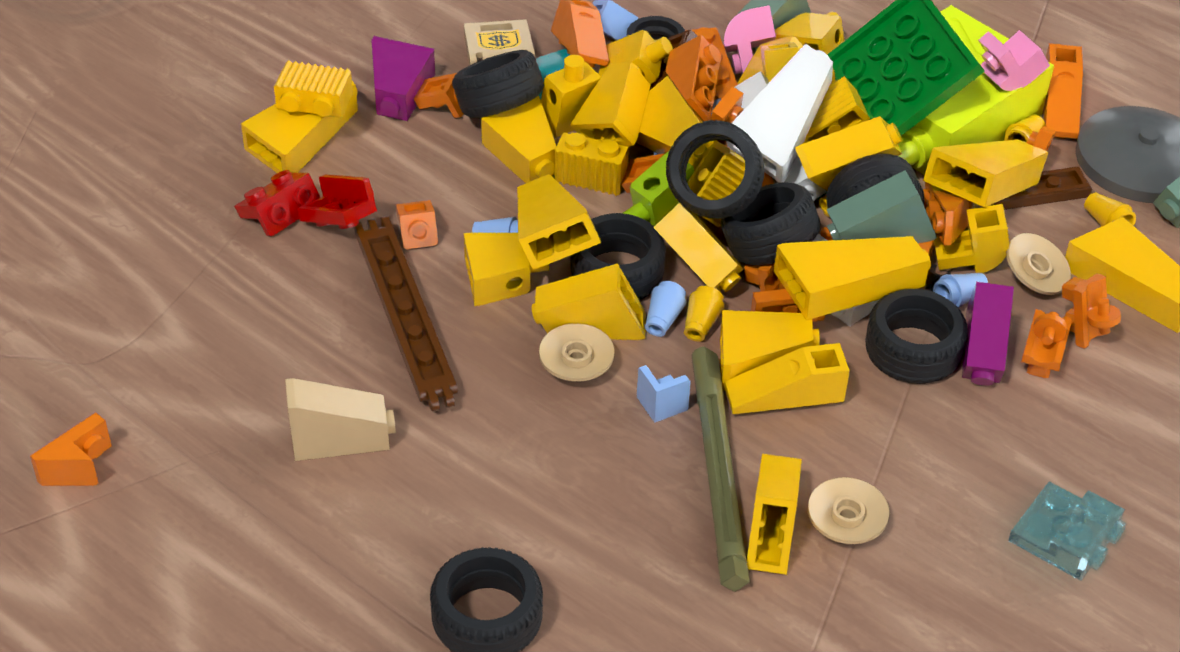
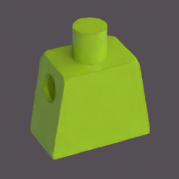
(652, 194)

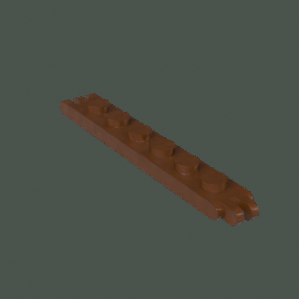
(406, 314)

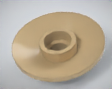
(1038, 263)
(576, 352)
(848, 510)

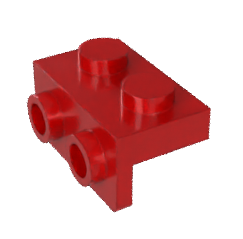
(278, 202)
(342, 204)

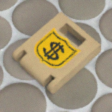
(495, 38)

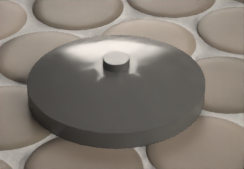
(1131, 151)

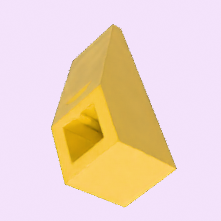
(794, 380)

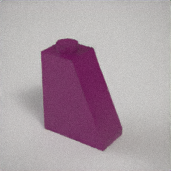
(399, 75)
(988, 333)

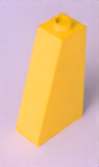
(666, 118)
(291, 138)
(985, 170)
(552, 222)
(1133, 268)
(848, 273)

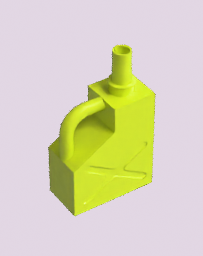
(980, 109)

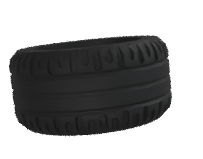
(498, 84)
(683, 149)
(866, 173)
(776, 216)
(629, 235)
(909, 360)
(480, 570)

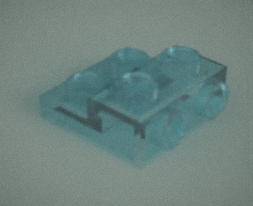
(1069, 529)

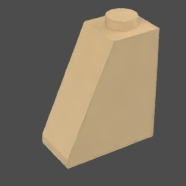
(336, 420)

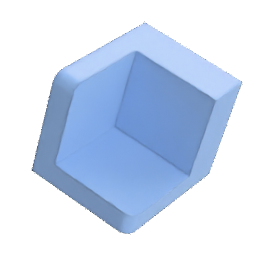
(614, 18)
(662, 396)

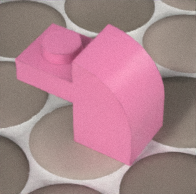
(748, 31)
(1014, 62)

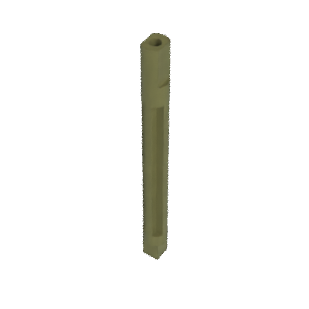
(726, 518)

